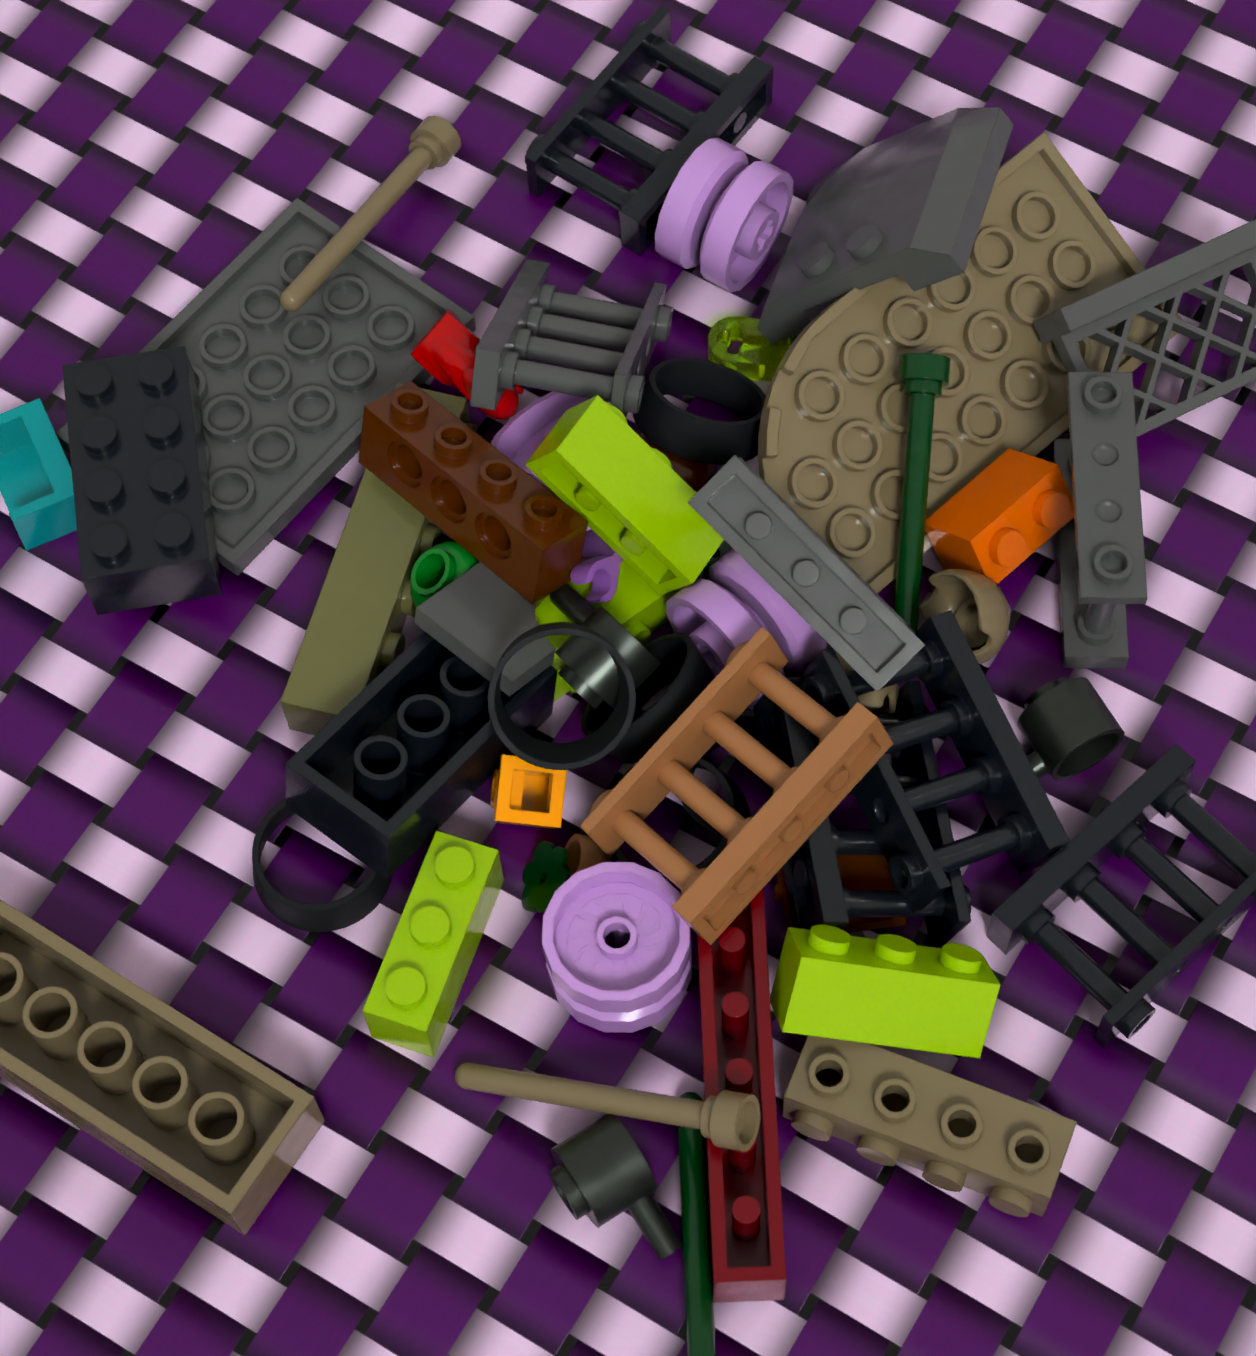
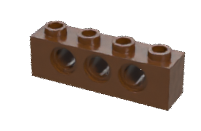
(472, 491)

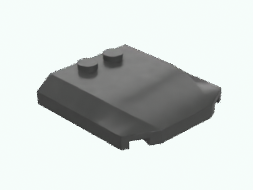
(890, 212)

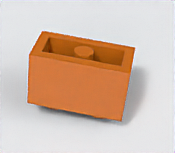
(1001, 516)

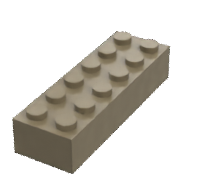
(146, 1076)

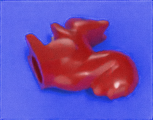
(449, 356)

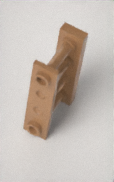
(756, 844)

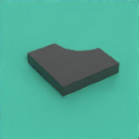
(479, 620)

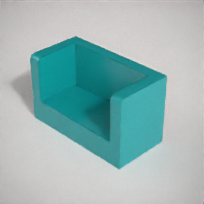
(35, 476)

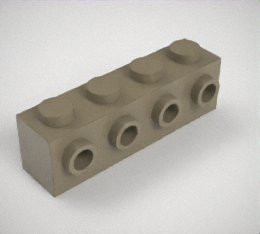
(930, 1122)

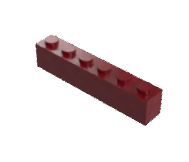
(739, 1058)

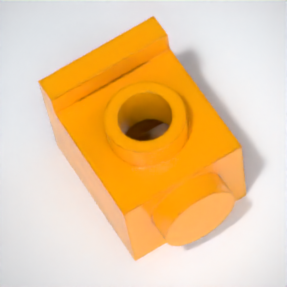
(527, 794)

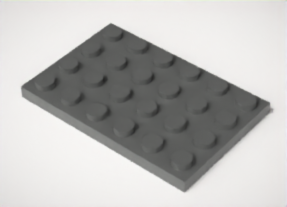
(292, 387)

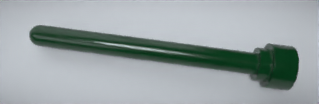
(923, 382)
(696, 1240)

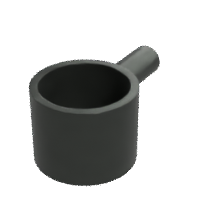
(590, 666)
(1068, 728)
(606, 1174)

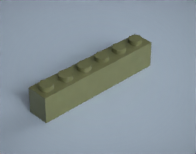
(362, 599)

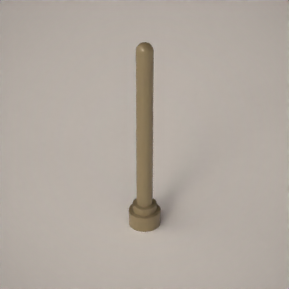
(430, 147)
(726, 1119)

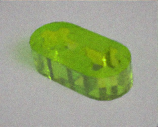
(756, 356)

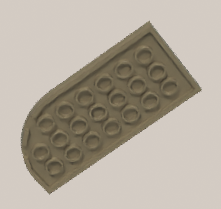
(835, 403)

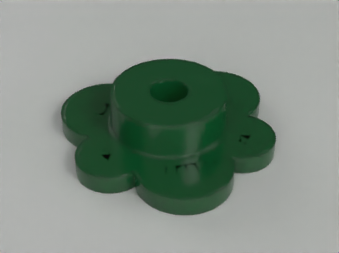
(544, 876)

